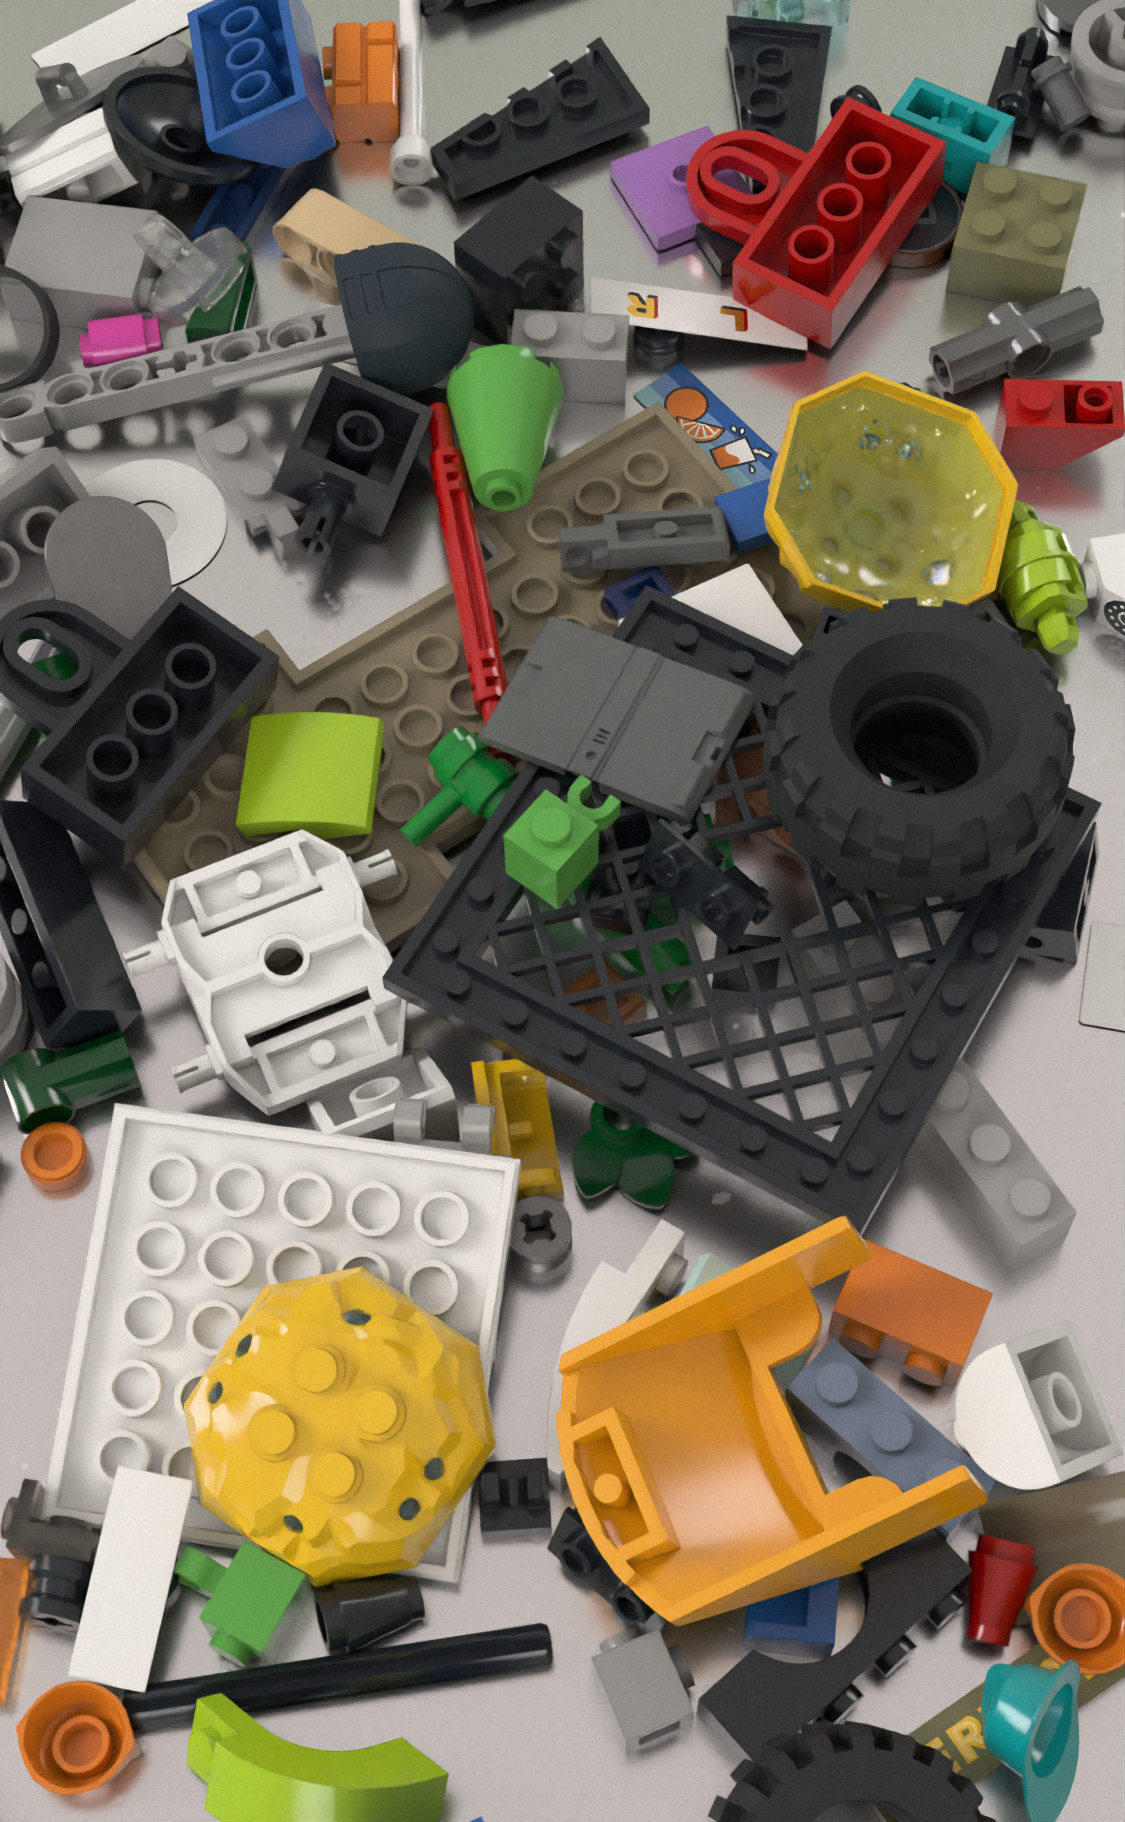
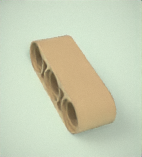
(324, 227)

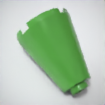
(504, 420)

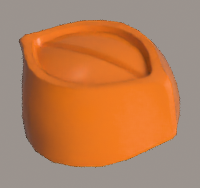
(1081, 1617)
(76, 1738)

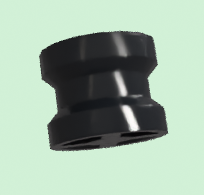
(56, 1592)

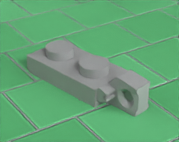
(246, 480)

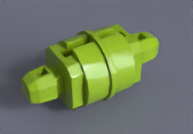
(1041, 580)

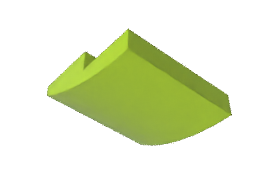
(310, 774)

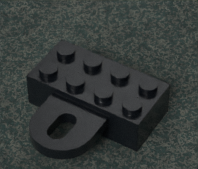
(135, 716)

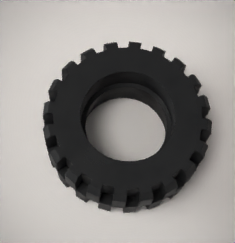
(845, 1763)

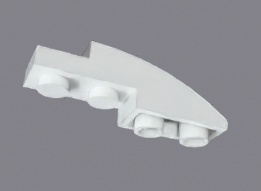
(609, 1302)

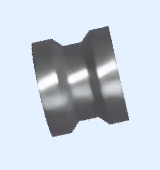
(544, 1250)

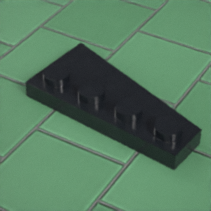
(778, 78)
(559, 117)

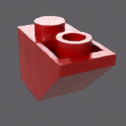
(1056, 421)

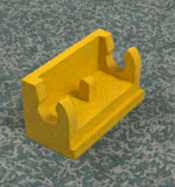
(521, 1123)

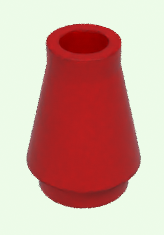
(998, 1587)

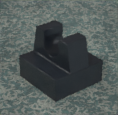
(514, 1498)

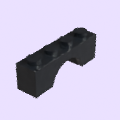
(773, 1697)

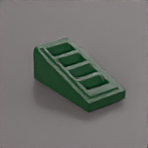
(231, 310)

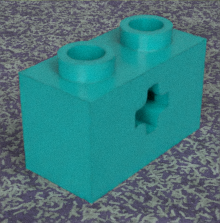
(968, 127)

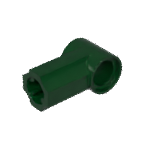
(53, 1085)

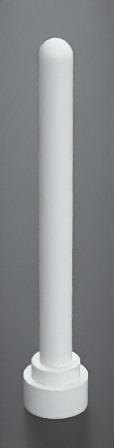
(410, 155)

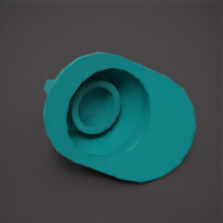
(1035, 1730)

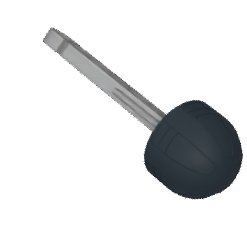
(399, 317)

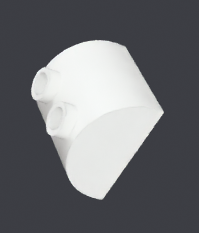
(1033, 1411)

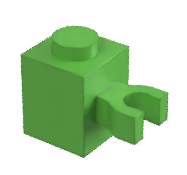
(557, 842)
(249, 1602)

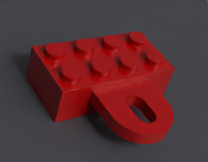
(825, 214)

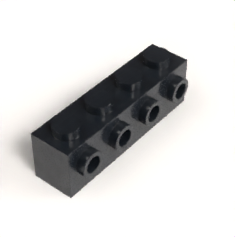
(58, 933)

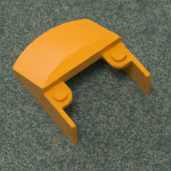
(697, 1459)

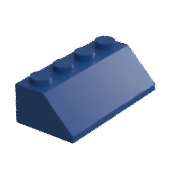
(260, 81)

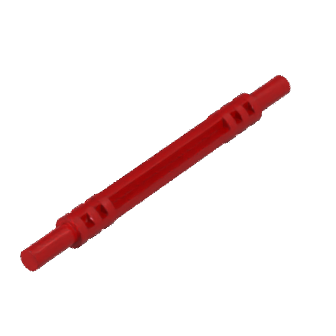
(466, 568)

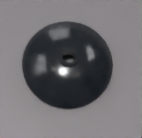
(161, 127)

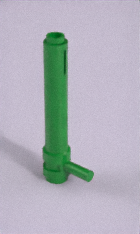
(479, 783)

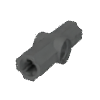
(1016, 340)

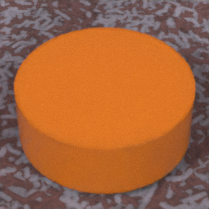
(55, 1156)

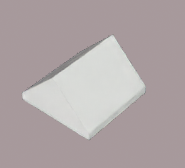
(368, 1104)

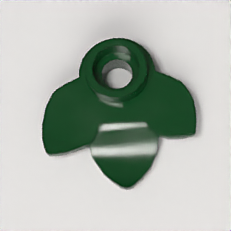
(630, 1158)

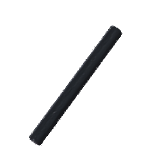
(345, 1674)

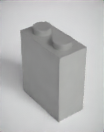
(81, 260)

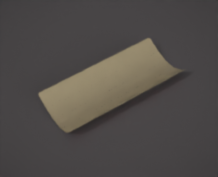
(1065, 1524)

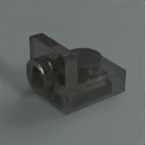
(30, 1536)

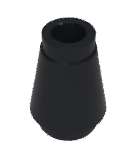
(366, 1610)

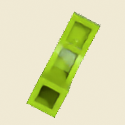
(274, 1780)

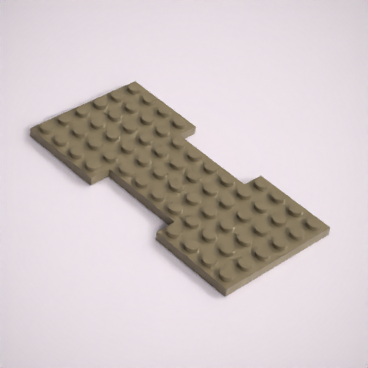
(417, 673)

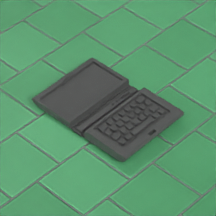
(619, 718)

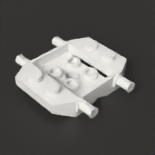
(224, 928)

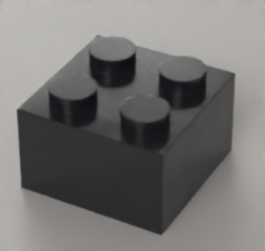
(522, 258)

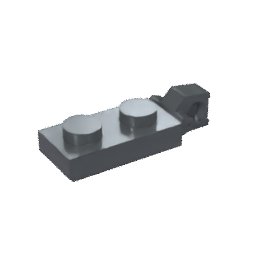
(646, 540)

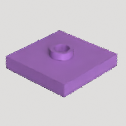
(657, 187)

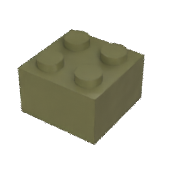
(1015, 235)

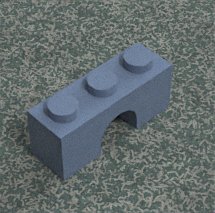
(859, 1415)

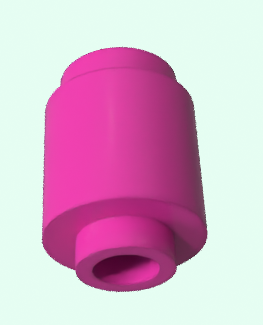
(119, 339)

